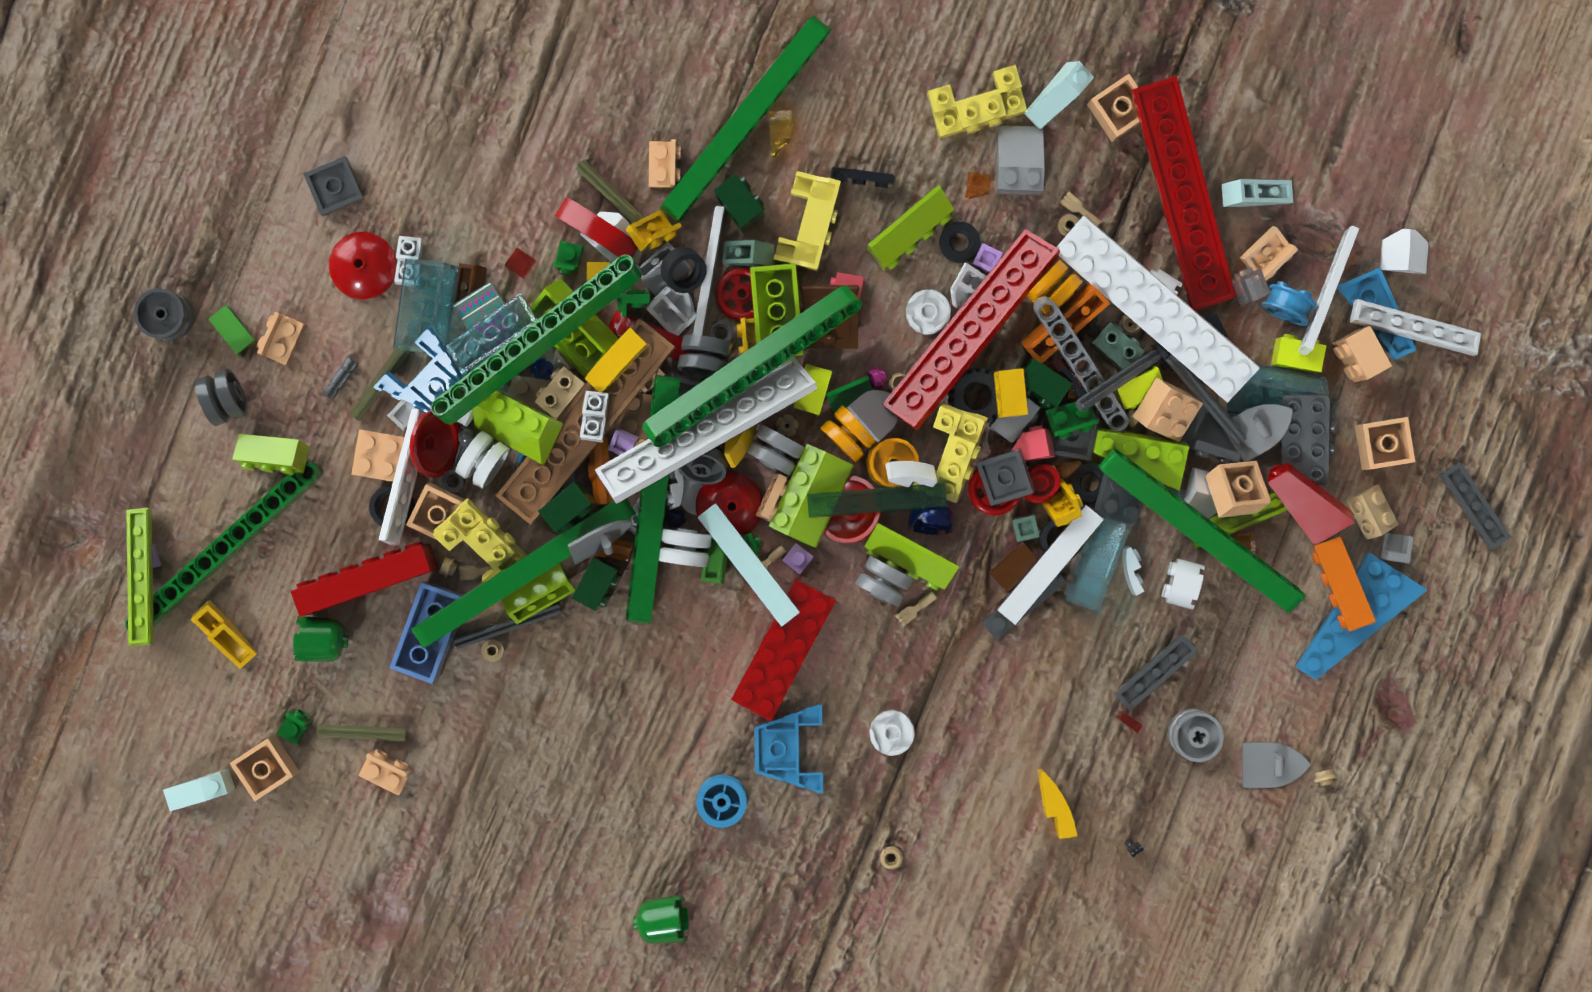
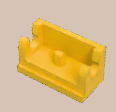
(1010, 393)

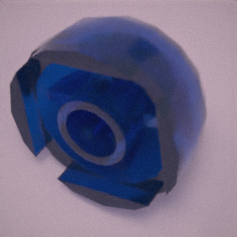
(931, 520)

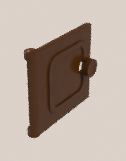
(846, 333)

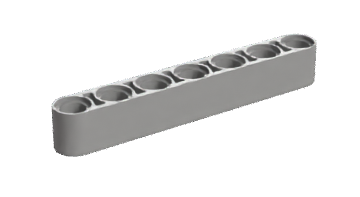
(1076, 355)

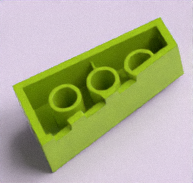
(1158, 456)

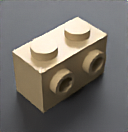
(559, 392)

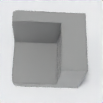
(1396, 548)

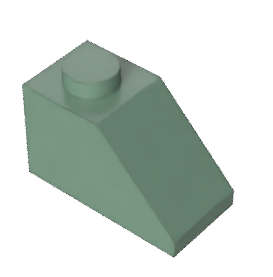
(747, 253)

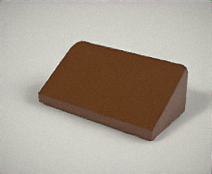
(469, 280)
(1014, 567)

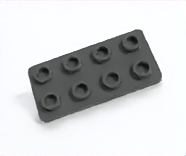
(1210, 439)
(1307, 439)

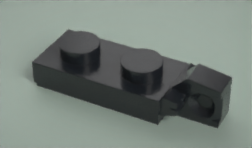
(860, 177)

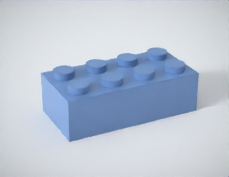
(410, 656)

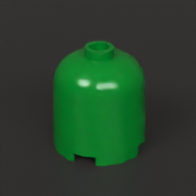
(319, 639)
(662, 920)

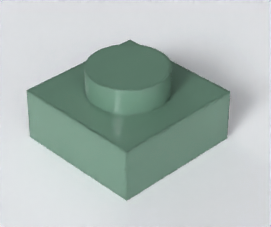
(1025, 528)

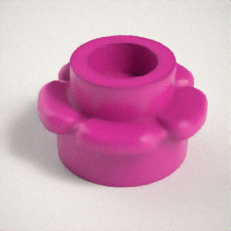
(877, 377)

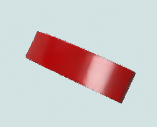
(596, 228)
(620, 325)

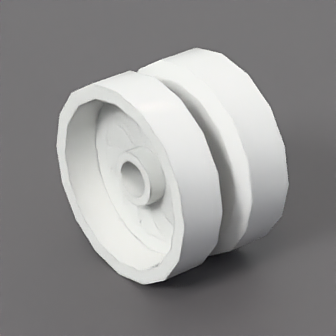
(482, 460)
(685, 546)

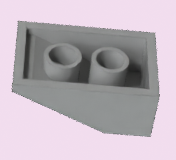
(1019, 160)

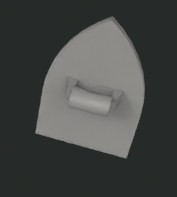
(872, 414)
(1263, 427)
(598, 540)
(1270, 765)

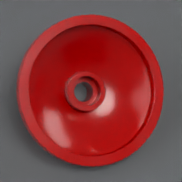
(377, 269)
(433, 445)
(736, 489)
(849, 528)

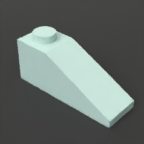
(1059, 93)
(1256, 192)
(199, 790)

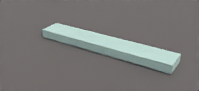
(748, 564)

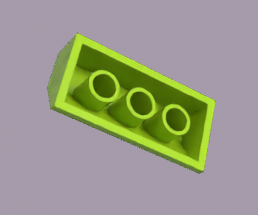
(910, 229)
(774, 298)
(586, 343)
(517, 425)
(814, 473)
(911, 556)

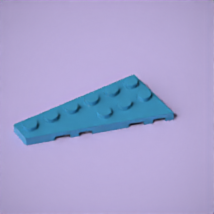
(1387, 596)

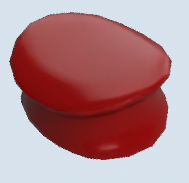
(1045, 482)

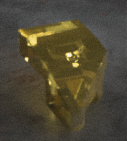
(780, 129)

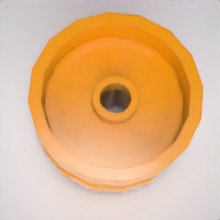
(1054, 287)
(848, 434)
(883, 452)

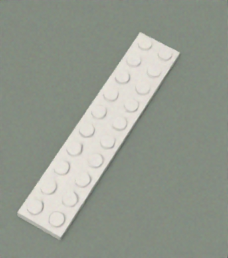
(1156, 309)
(648, 463)

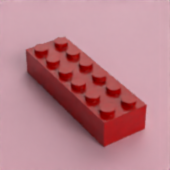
(359, 581)
(783, 652)

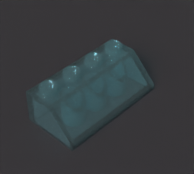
(424, 302)
(490, 334)
(1270, 386)
(1097, 564)

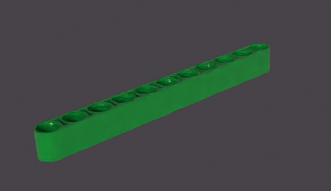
(745, 119)
(536, 339)
(751, 366)
(649, 522)
(1202, 530)
(233, 541)
(515, 575)

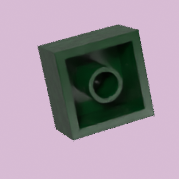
(739, 203)
(1044, 385)
(568, 507)
(597, 583)

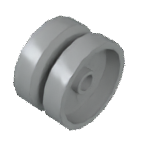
(773, 453)
(882, 584)
(1182, 733)

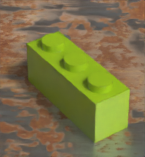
(271, 454)
(538, 594)

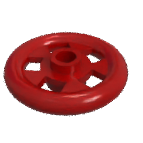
(723, 296)
(983, 504)

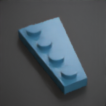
(1374, 289)

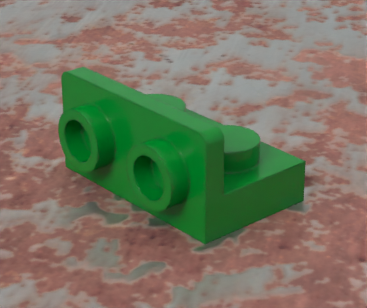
(637, 298)
(1068, 418)

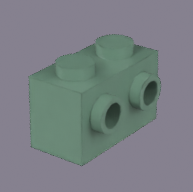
(1116, 346)

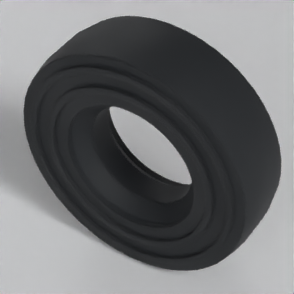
(959, 228)
(1076, 478)

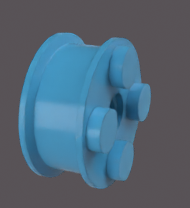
(1289, 304)
(723, 787)

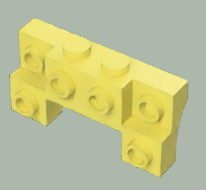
(978, 110)
(818, 214)
(960, 450)
(481, 535)

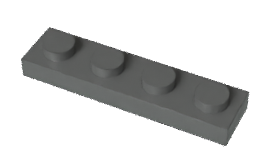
(1474, 506)
(998, 624)
(1155, 672)

